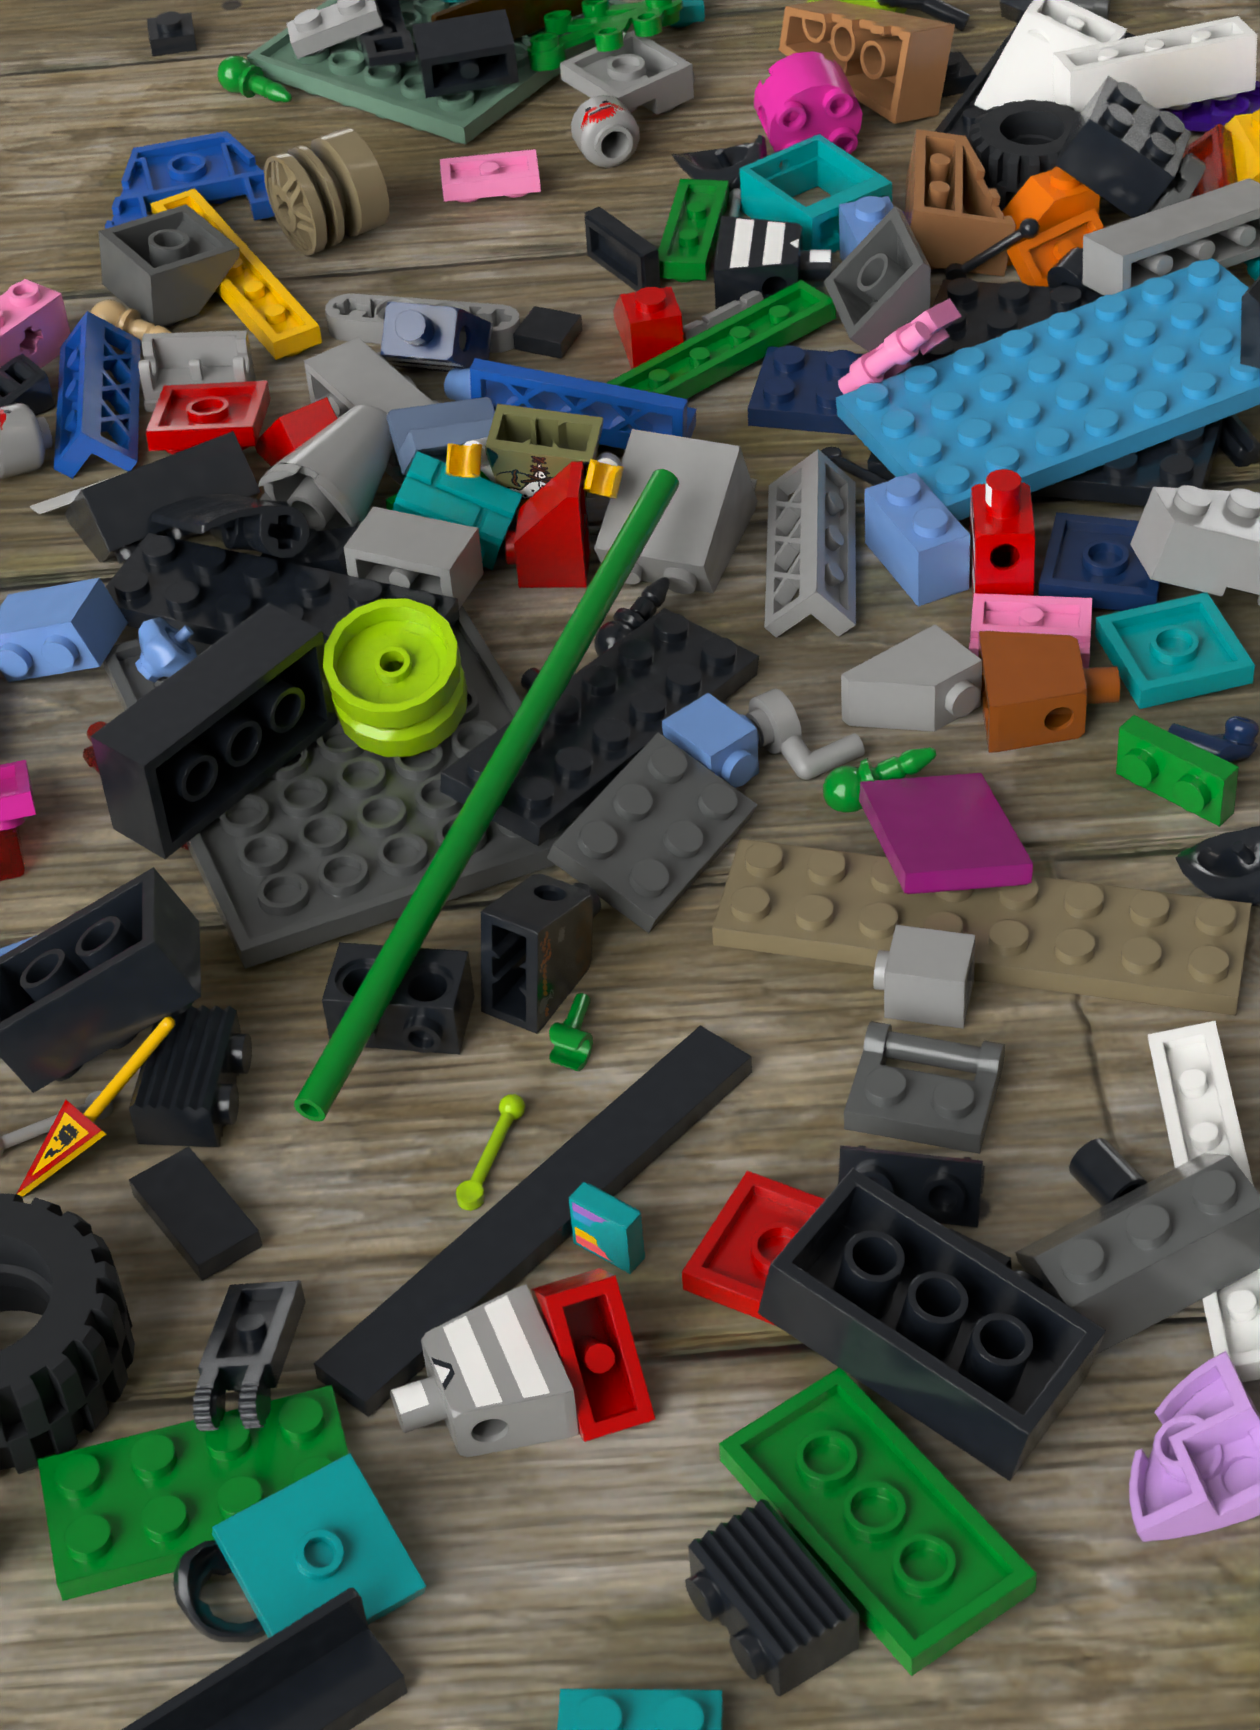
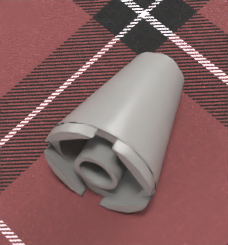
(334, 471)

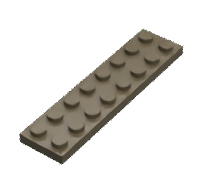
(1027, 936)

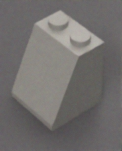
(701, 520)

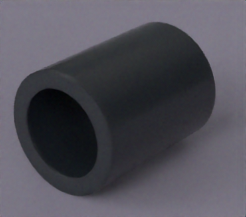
(1104, 1171)

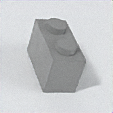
(416, 553)

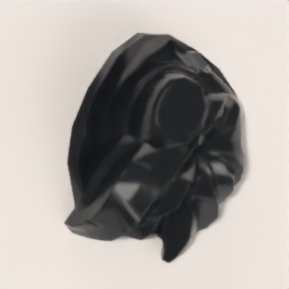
(722, 163)
(1225, 866)

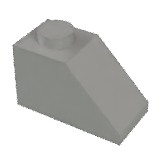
(913, 684)

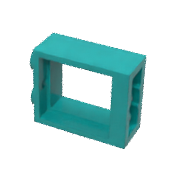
(805, 165)

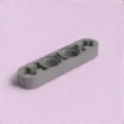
(364, 315)

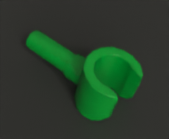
(571, 1043)

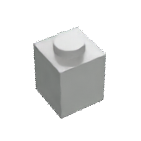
(927, 976)

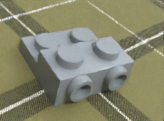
(633, 74)

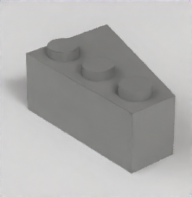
(1201, 539)

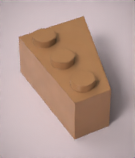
(951, 204)

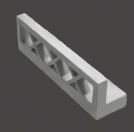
(825, 542)

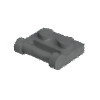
(923, 1104)

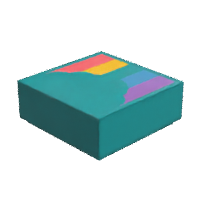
(607, 1227)

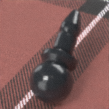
(629, 619)

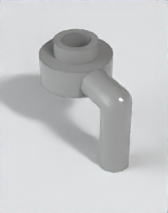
(781, 732)

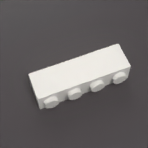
(1164, 66)

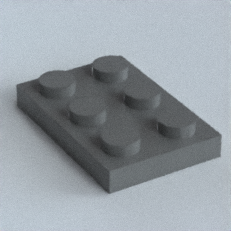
(652, 832)

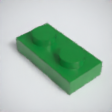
(1177, 770)

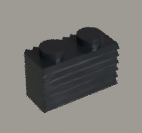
(190, 1080)
(772, 1598)

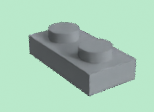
(323, 28)

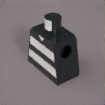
(763, 258)

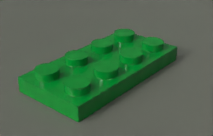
(149, 1497)
(879, 1519)

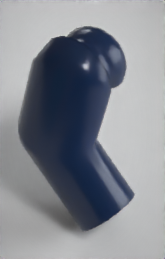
(1233, 745)

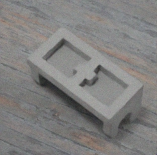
(193, 360)

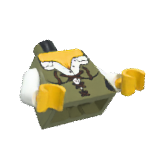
(532, 447)

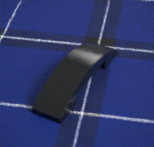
(389, 43)

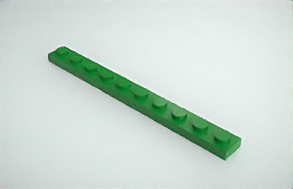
(728, 345)

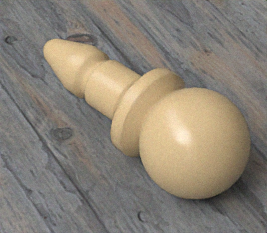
(125, 319)

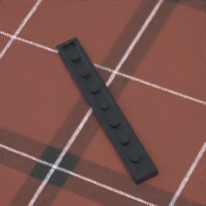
(532, 1217)

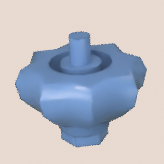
(163, 649)

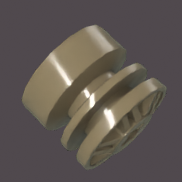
(326, 190)

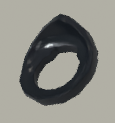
(190, 1576)

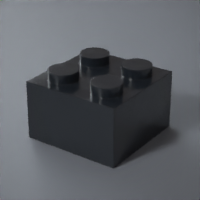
(1124, 148)

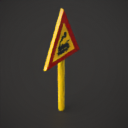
(76, 1131)

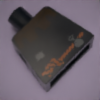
(535, 949)

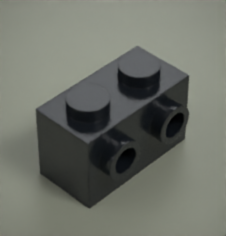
(465, 53)

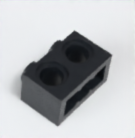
(427, 1008)

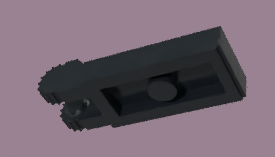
(247, 1351)

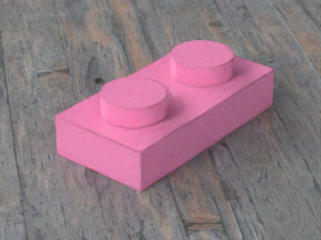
(490, 176)

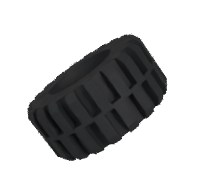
(81, 1346)

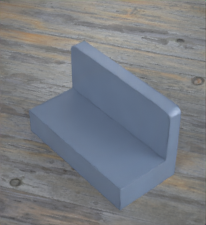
(435, 425)

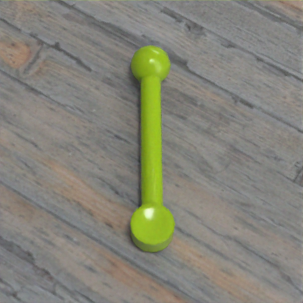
(470, 1193)

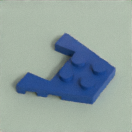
(210, 163)

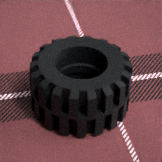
(1019, 142)

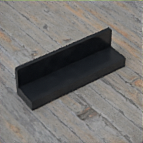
(306, 1677)

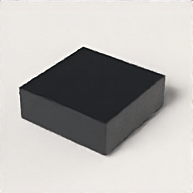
(547, 332)

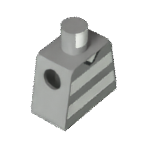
(492, 1380)

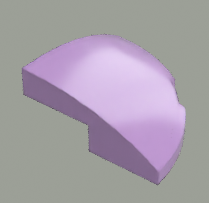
(1201, 1458)

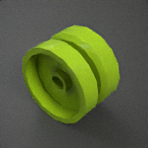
(395, 677)

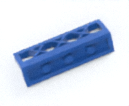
(86, 386)
(618, 405)

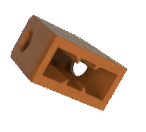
(1038, 688)

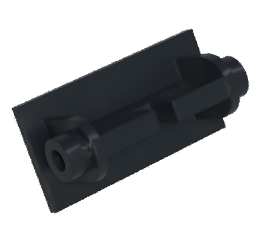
(936, 1185)

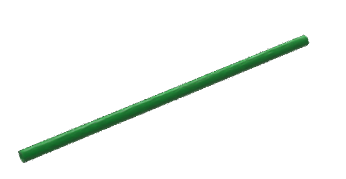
(482, 804)

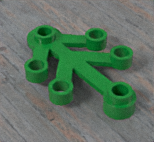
(600, 21)

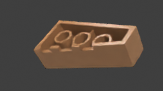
(888, 56)

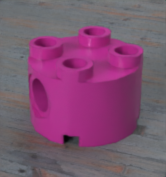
(808, 99)

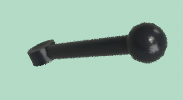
(1028, 229)
(835, 456)

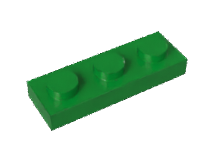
(692, 229)

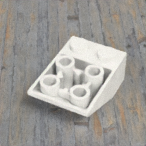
(1027, 60)

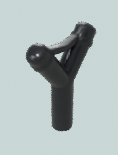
(934, 8)

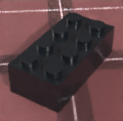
(215, 730)
(930, 1322)

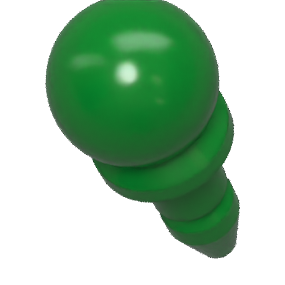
(239, 76)
(843, 783)

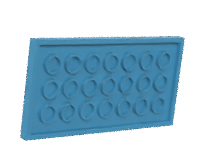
(1065, 388)

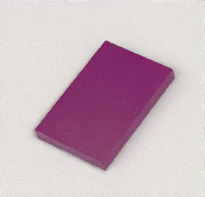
(945, 833)

